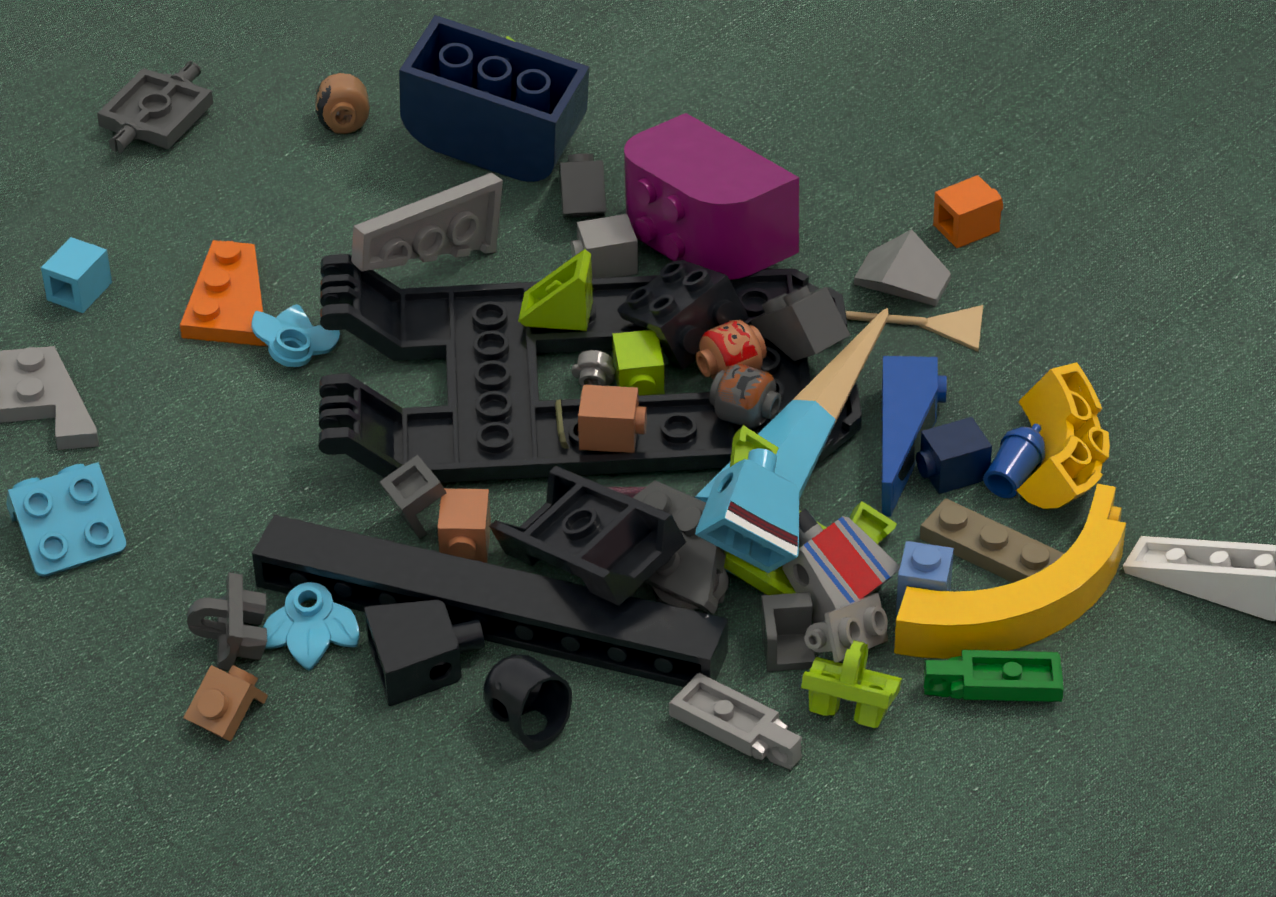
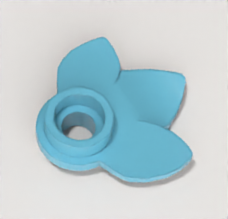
(292, 336)
(311, 629)

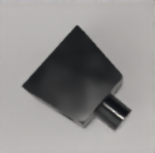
(418, 647)

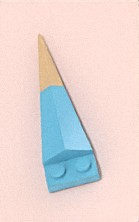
(809, 418)

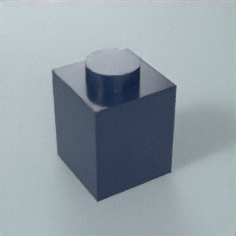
(954, 455)

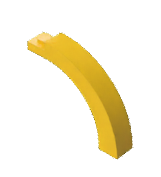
(1020, 612)

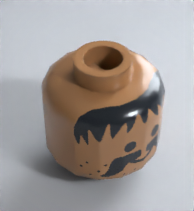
(342, 103)

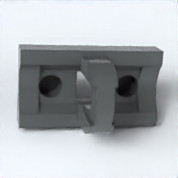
(231, 611)

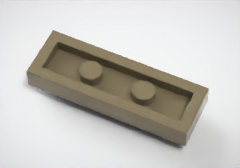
(986, 542)

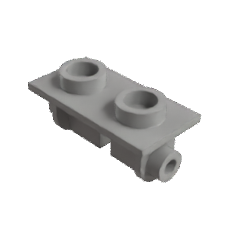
(856, 621)

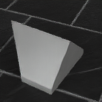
(905, 270)

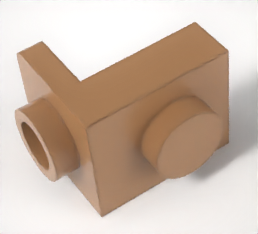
(223, 701)

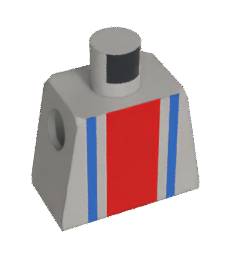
(837, 564)

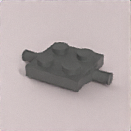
(155, 108)

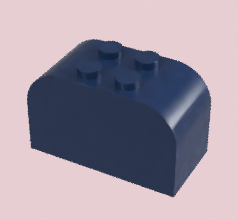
(491, 100)

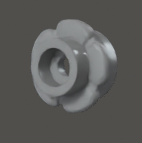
(594, 368)

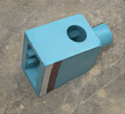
(753, 513)

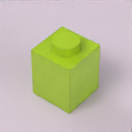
(639, 361)

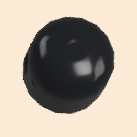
(526, 685)

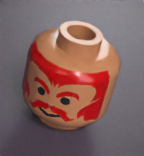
(730, 345)

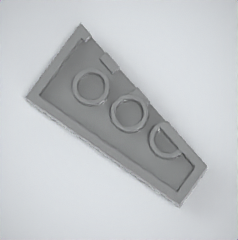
(441, 224)

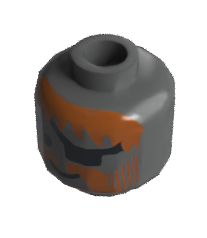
(745, 396)

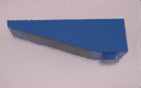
(908, 407)

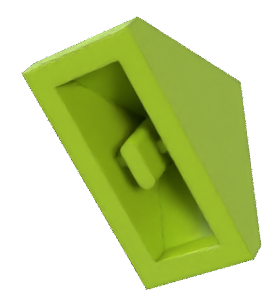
(562, 297)

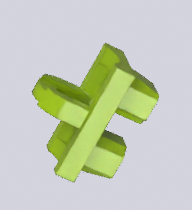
(851, 681)

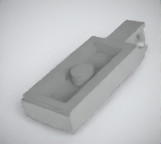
(736, 721)

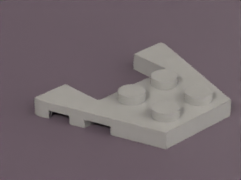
(39, 387)

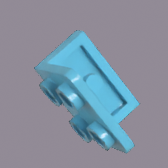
(66, 519)

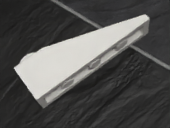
(1217, 571)

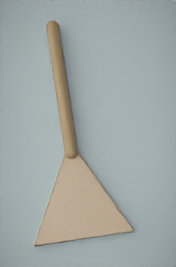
(958, 326)

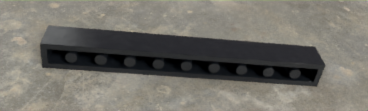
(510, 604)

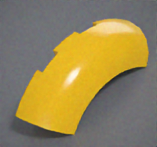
(1073, 438)

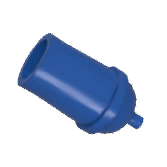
(1017, 457)

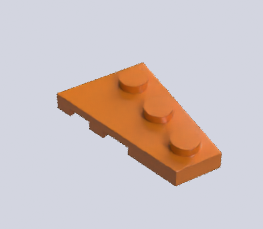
(225, 296)

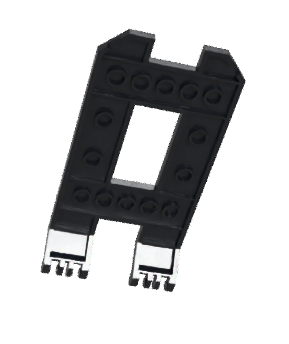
(494, 409)

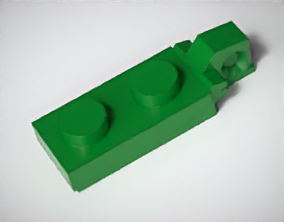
(996, 676)

